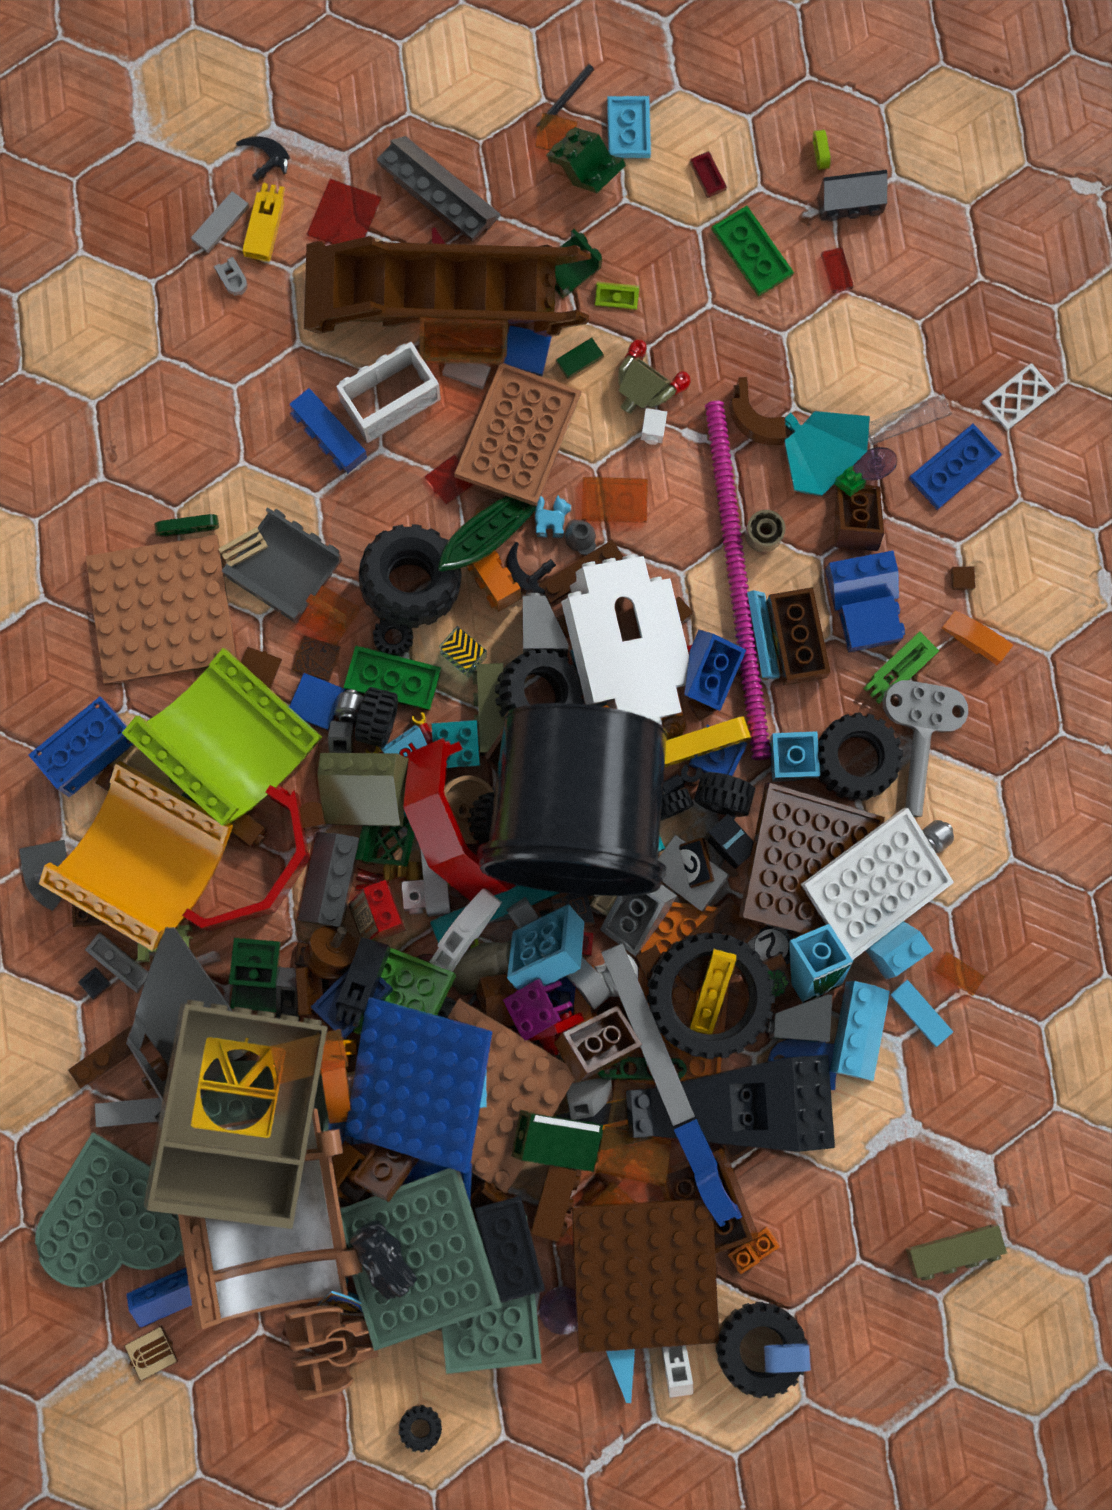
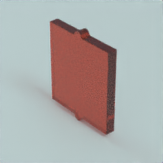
(444, 481)

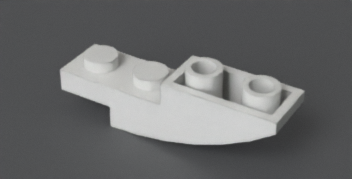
(465, 929)

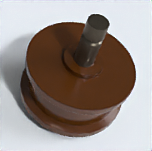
(330, 952)

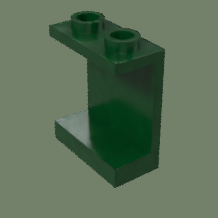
(573, 274)

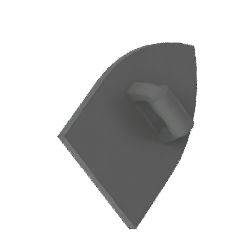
(33, 862)

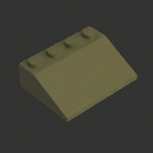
(362, 788)

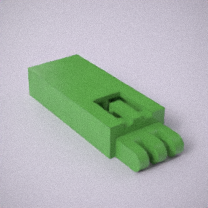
(903, 663)

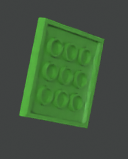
(415, 983)

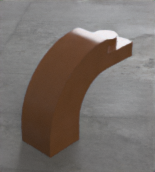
(753, 425)

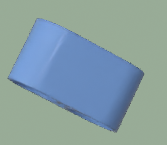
(787, 1358)

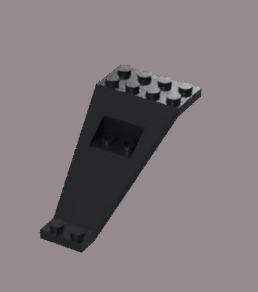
(783, 1104)

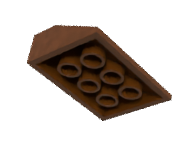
(682, 1185)

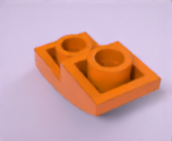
(750, 1253)

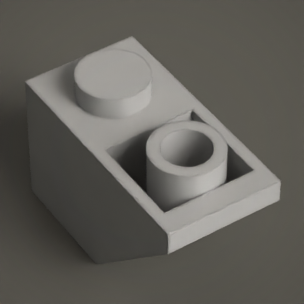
(588, 1097)

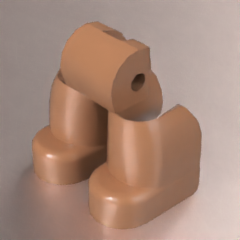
(330, 1371)

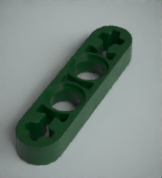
(641, 1072)

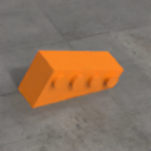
(496, 582)

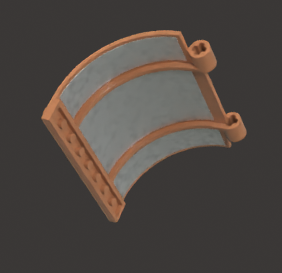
(259, 1267)

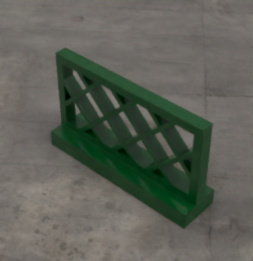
(372, 840)

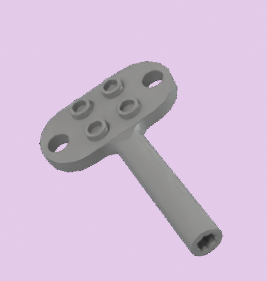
(924, 710)

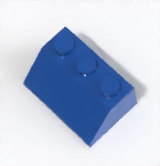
(863, 579)

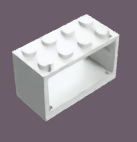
(398, 410)

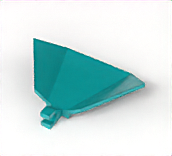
(824, 448)

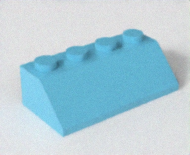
(859, 1030)

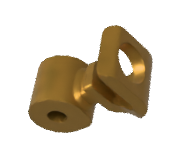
(411, 873)

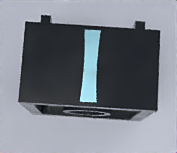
(730, 841)

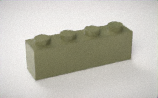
(489, 719)
(956, 1251)

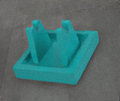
(462, 732)

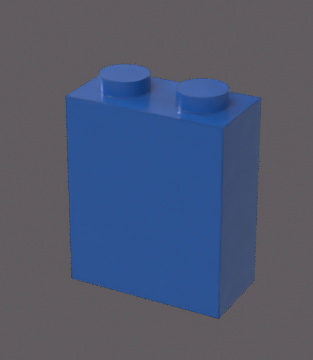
(871, 623)

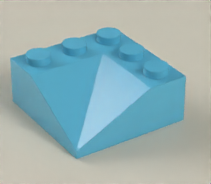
(546, 948)

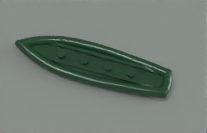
(484, 533)

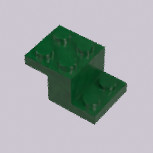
(585, 159)
(254, 974)

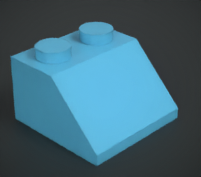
(794, 756)

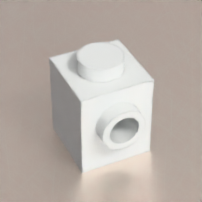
(414, 896)

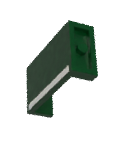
(557, 1141)

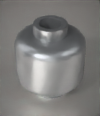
(348, 705)
(939, 835)

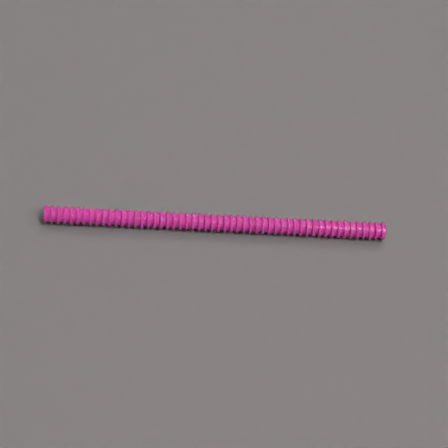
(737, 578)

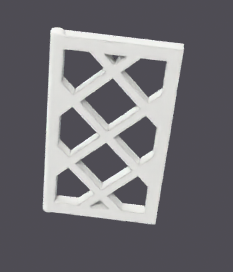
(1020, 414)

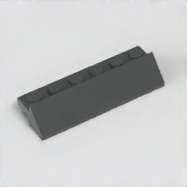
(437, 188)

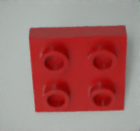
(552, 1033)

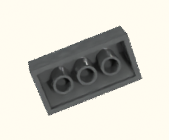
(329, 879)

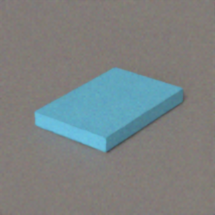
(629, 126)

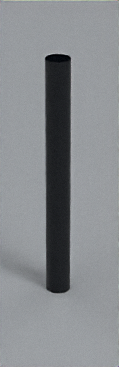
(570, 91)

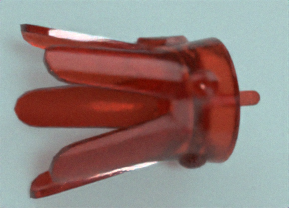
(368, 878)

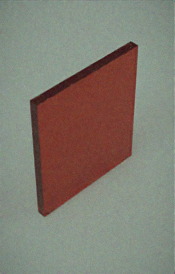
(343, 213)

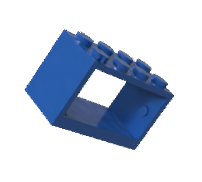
(82, 747)

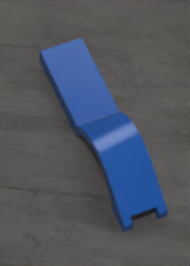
(706, 1172)

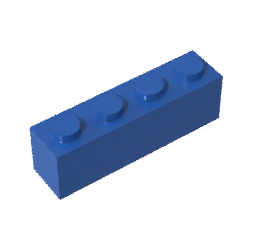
(328, 431)

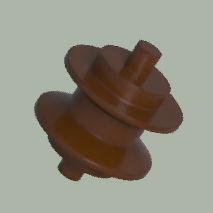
(674, 726)

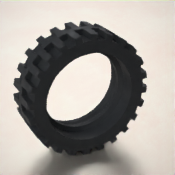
(715, 1044)

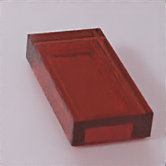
(837, 270)

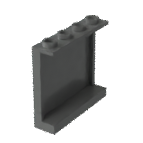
(288, 568)

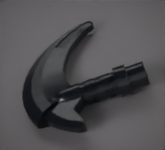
(275, 151)
(527, 583)

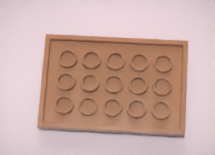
(518, 434)

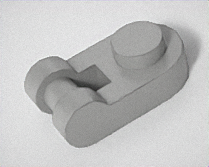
(235, 281)

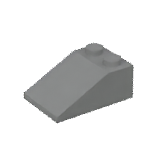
(637, 917)

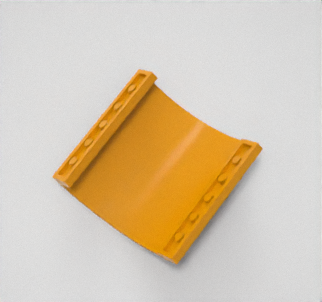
(141, 858)

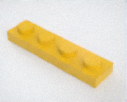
(712, 991)

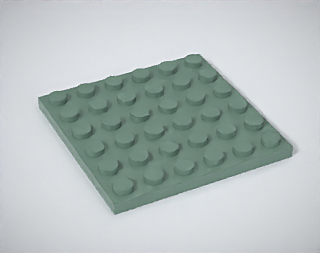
(441, 1249)

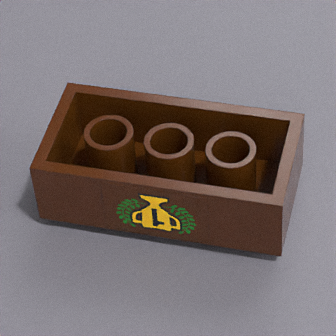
(798, 636)

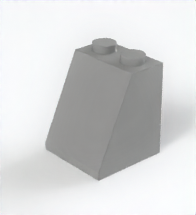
(541, 626)

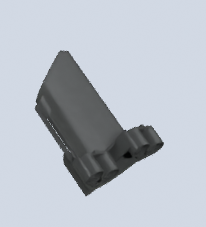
(172, 981)

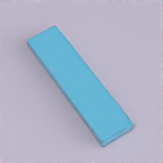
(763, 634)

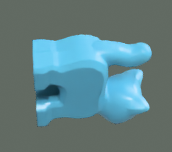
(551, 519)

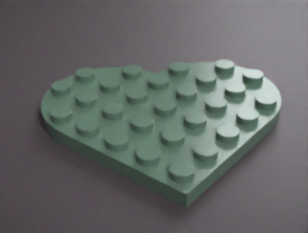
(101, 1220)

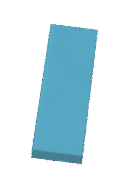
(921, 1013)

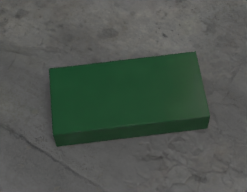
(579, 358)

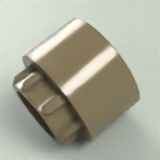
(767, 519)

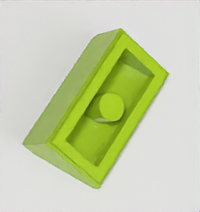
(616, 295)

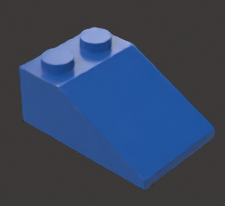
(712, 668)

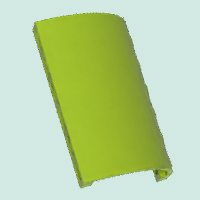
(225, 739)

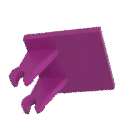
(533, 1009)

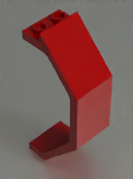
(436, 825)
(284, 882)

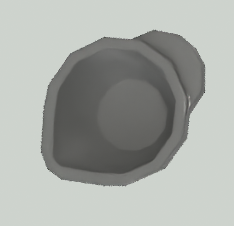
(580, 536)

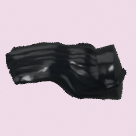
(382, 1260)

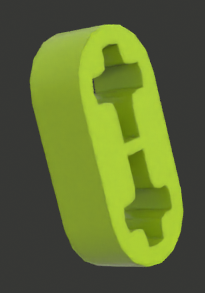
(821, 149)

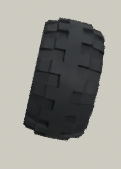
(407, 547)

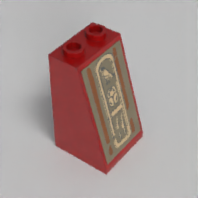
(376, 912)

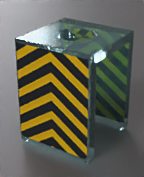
(462, 651)

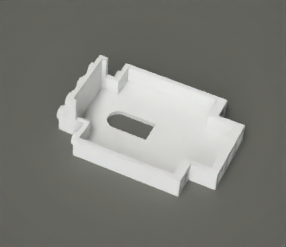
(633, 673)

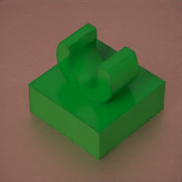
(850, 481)

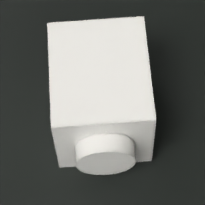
(653, 426)

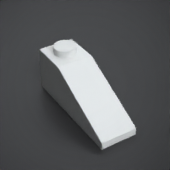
(677, 1371)

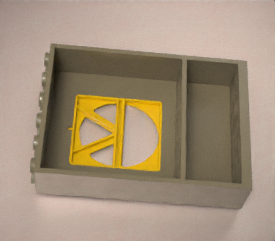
(220, 1171)

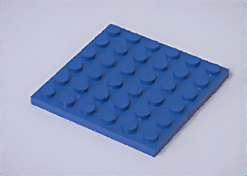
(418, 1084)

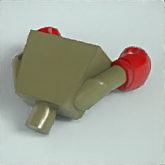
(644, 384)

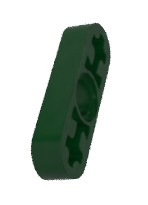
(186, 525)

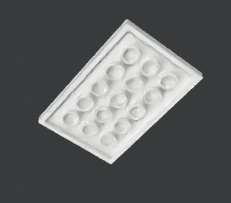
(878, 883)

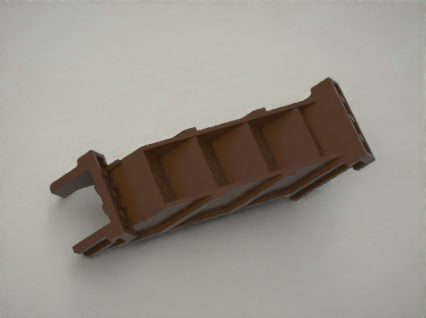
(423, 280)

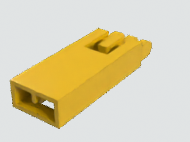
(263, 227)

